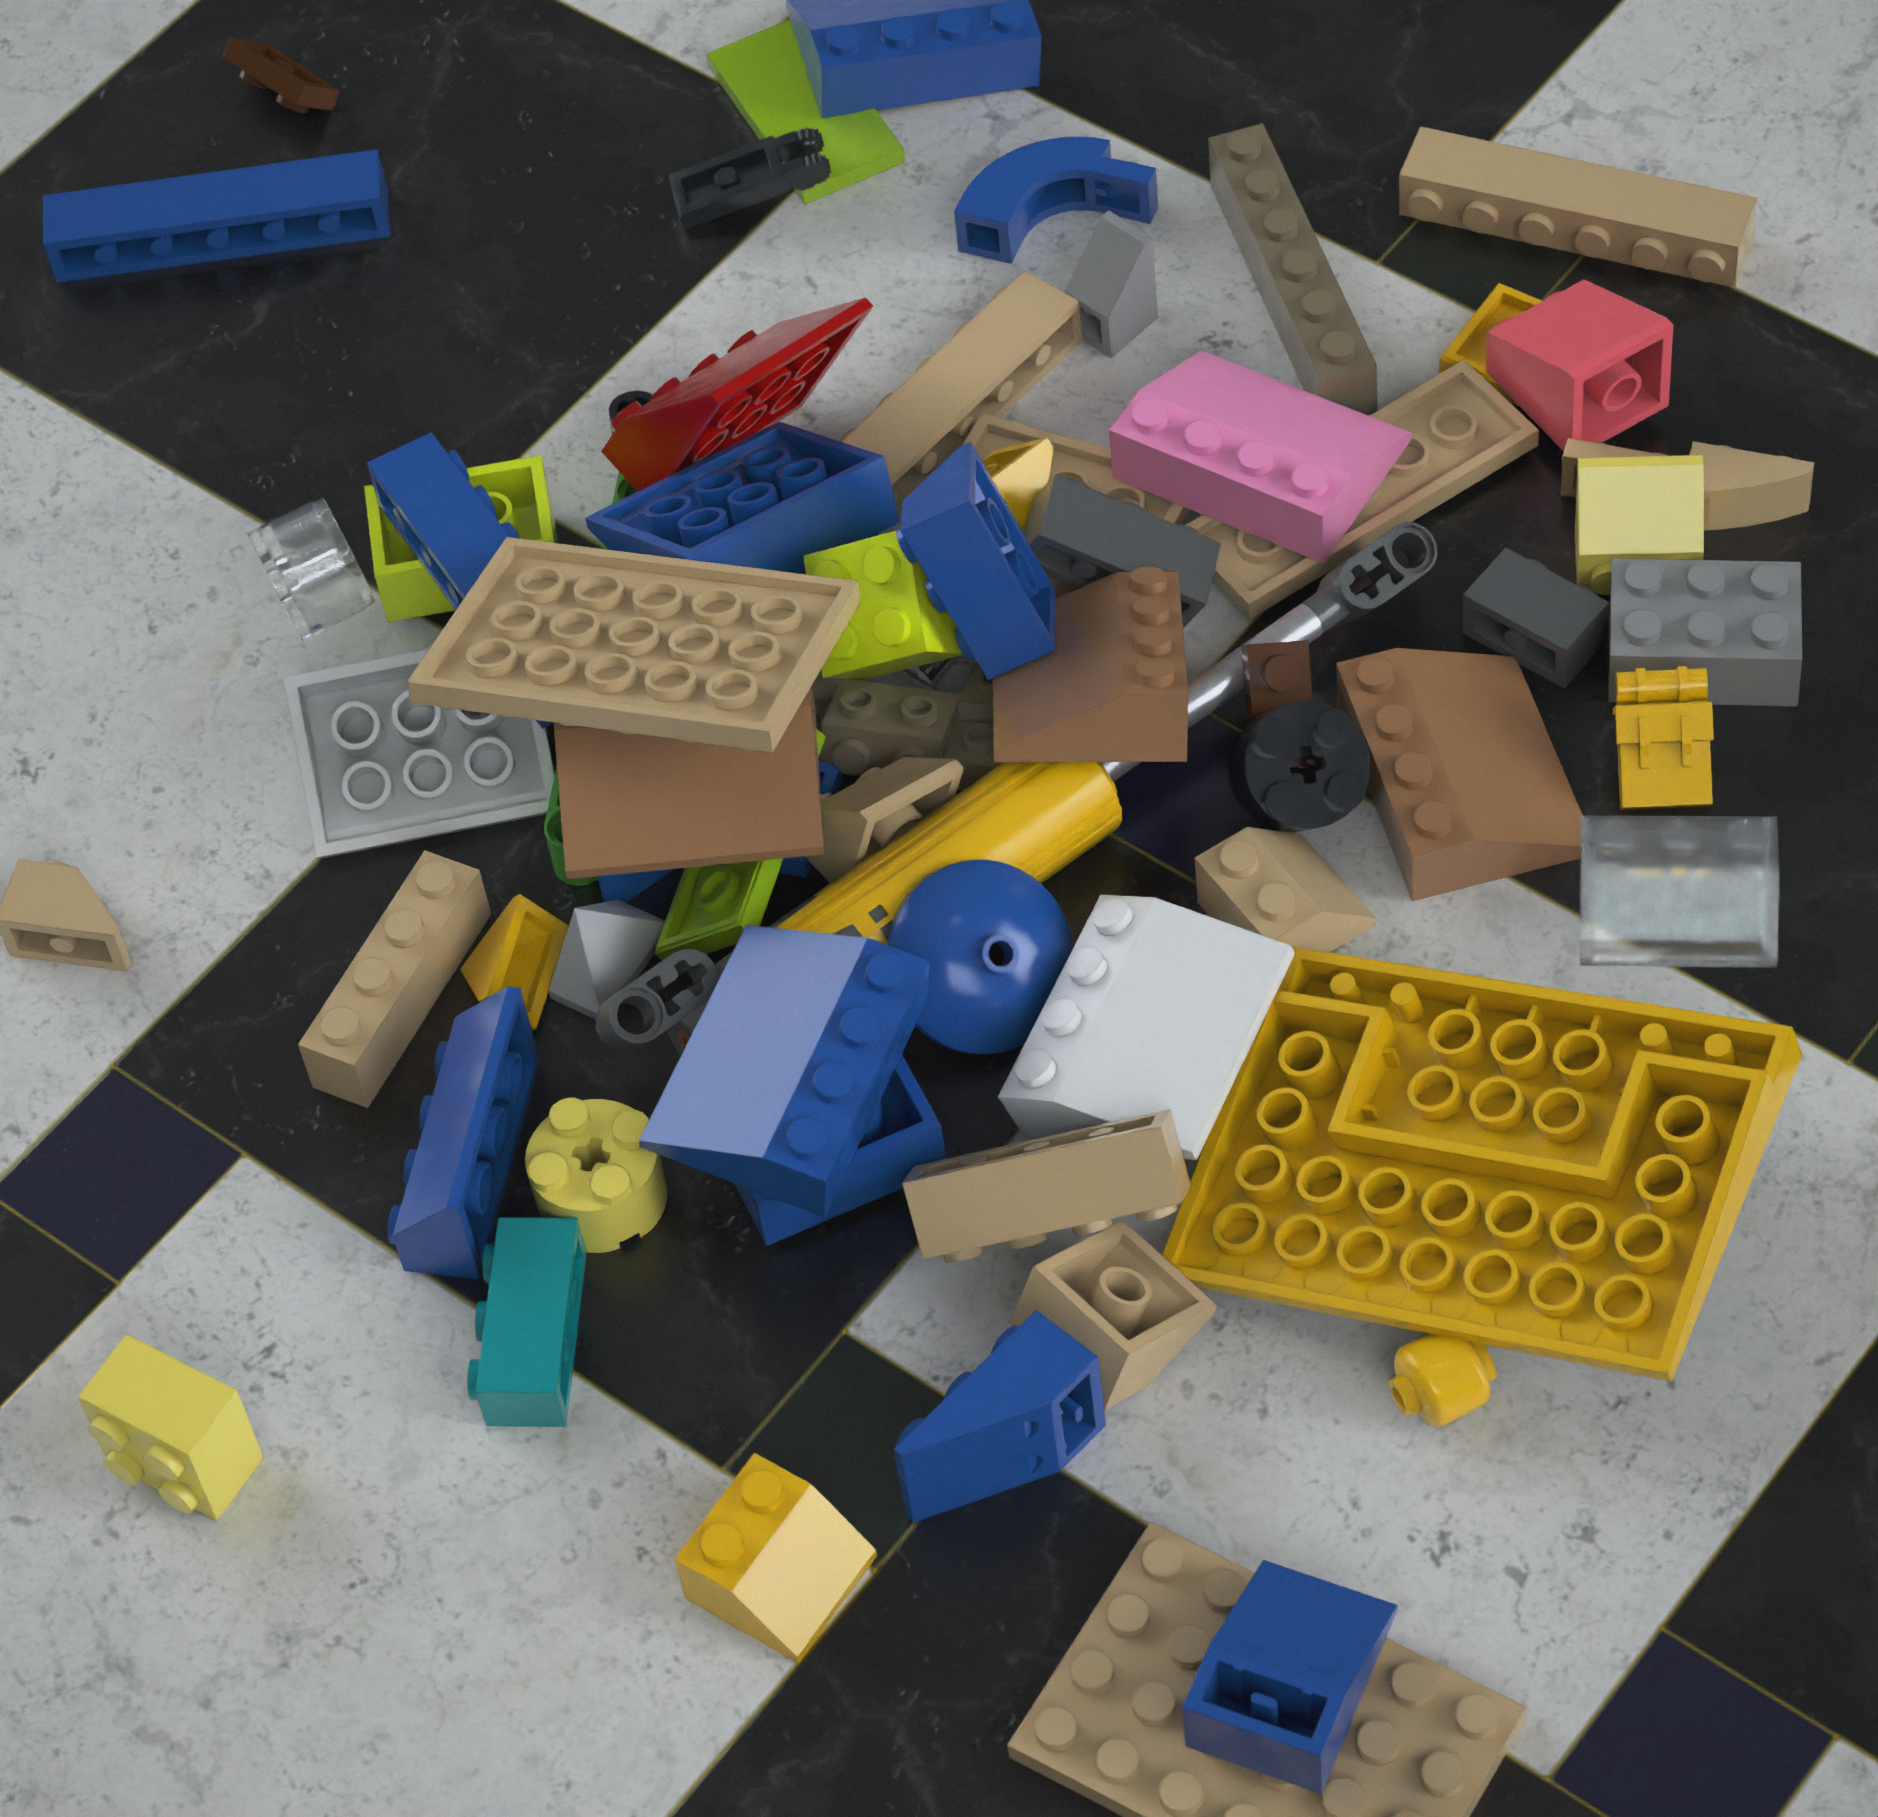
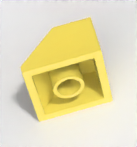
(1636, 512)

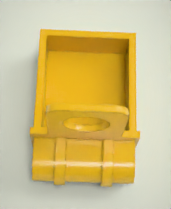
(1663, 738)

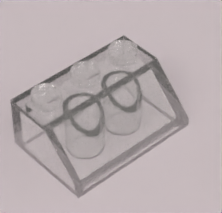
(1678, 891)

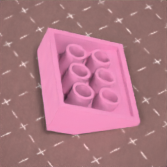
(1254, 453)

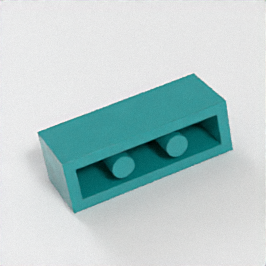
(528, 1322)

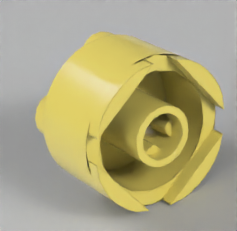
(591, 1168)

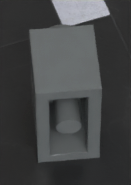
(1535, 617)

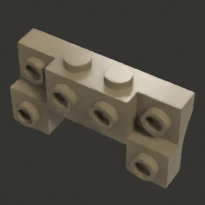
(882, 722)

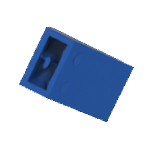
(1004, 1422)
(1286, 1675)

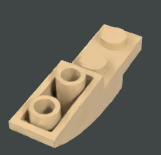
(1738, 484)

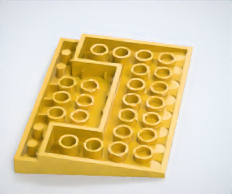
(1484, 1160)

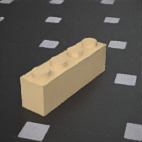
(395, 979)
(1047, 1186)

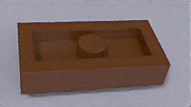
(273, 70)
(1275, 677)

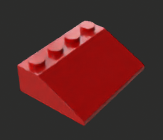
(730, 395)

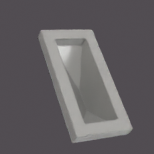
(603, 953)

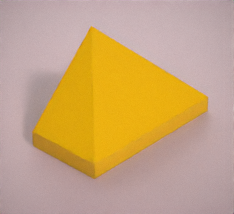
(518, 953)

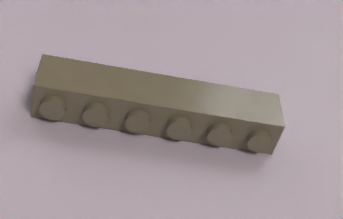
(1291, 270)

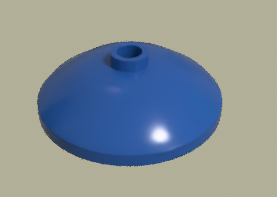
(953, 923)

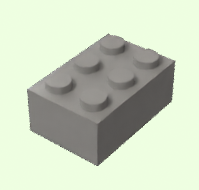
(1711, 615)

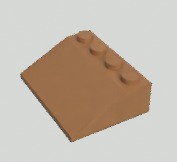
(1110, 685)
(1459, 767)
(684, 805)

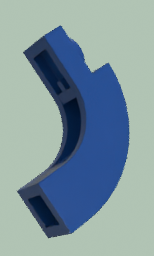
(1045, 181)

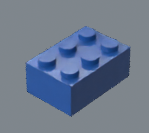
(897, 1139)

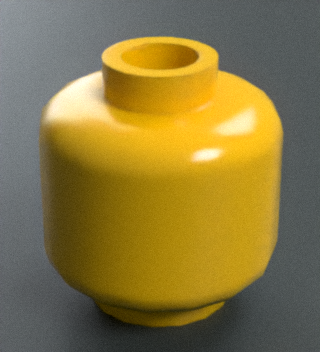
(1441, 1378)

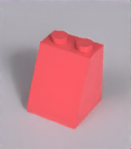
(1583, 363)

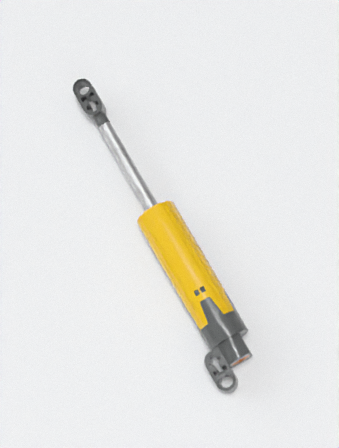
(1015, 814)

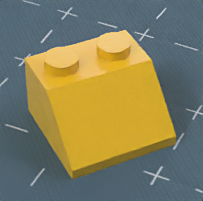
(773, 1559)

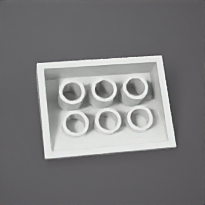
(403, 769)
(1145, 1021)

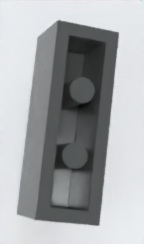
(1091, 535)

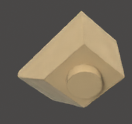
(59, 918)

